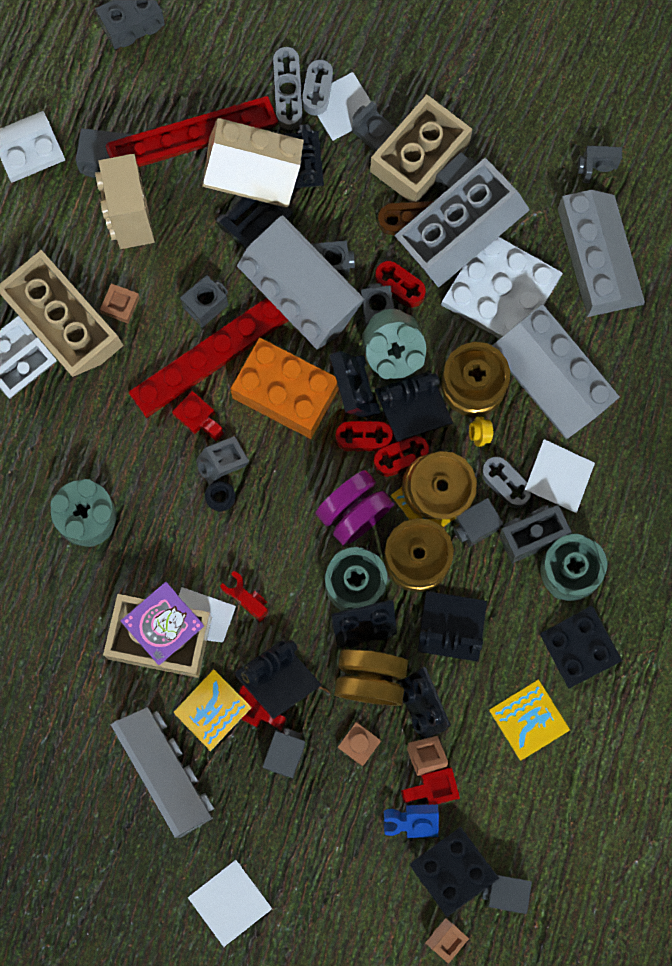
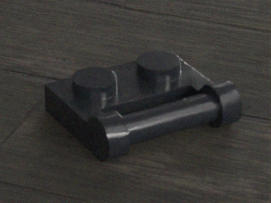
(254, 224)
(354, 384)

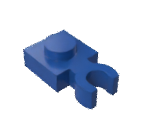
(417, 821)

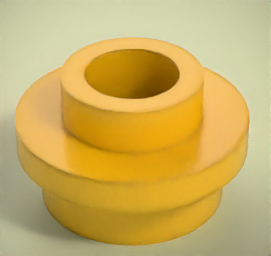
(481, 431)

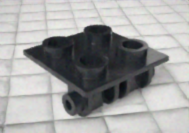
(310, 169)
(414, 406)
(364, 624)
(452, 626)
(581, 647)
(278, 678)
(424, 704)
(454, 871)

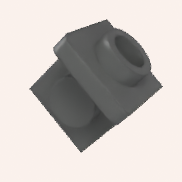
(371, 126)
(598, 157)
(221, 459)

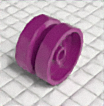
(354, 508)

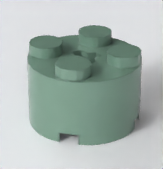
(397, 359)
(68, 519)
(580, 552)
(362, 564)

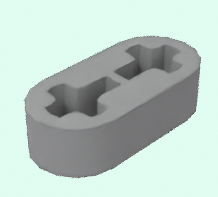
(323, 88)
(500, 487)

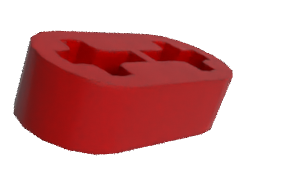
(404, 279)
(363, 428)
(398, 449)

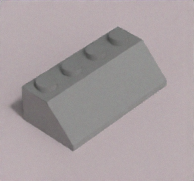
(462, 222)
(599, 252)
(300, 282)
(555, 372)
(163, 772)

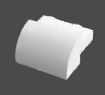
(29, 147)
(21, 357)

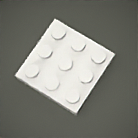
(501, 287)

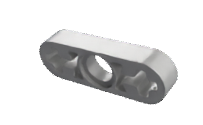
(281, 78)

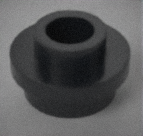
(216, 487)

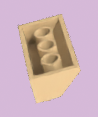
(59, 315)

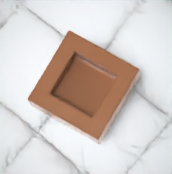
(119, 303)
(359, 744)
(427, 755)
(447, 940)

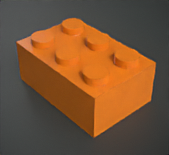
(285, 388)

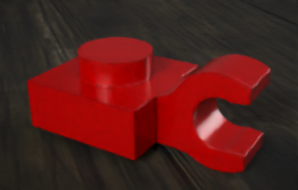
(197, 415)
(253, 602)
(258, 713)
(436, 787)

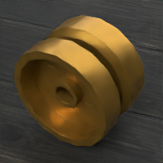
(459, 375)
(457, 485)
(426, 538)
(372, 672)

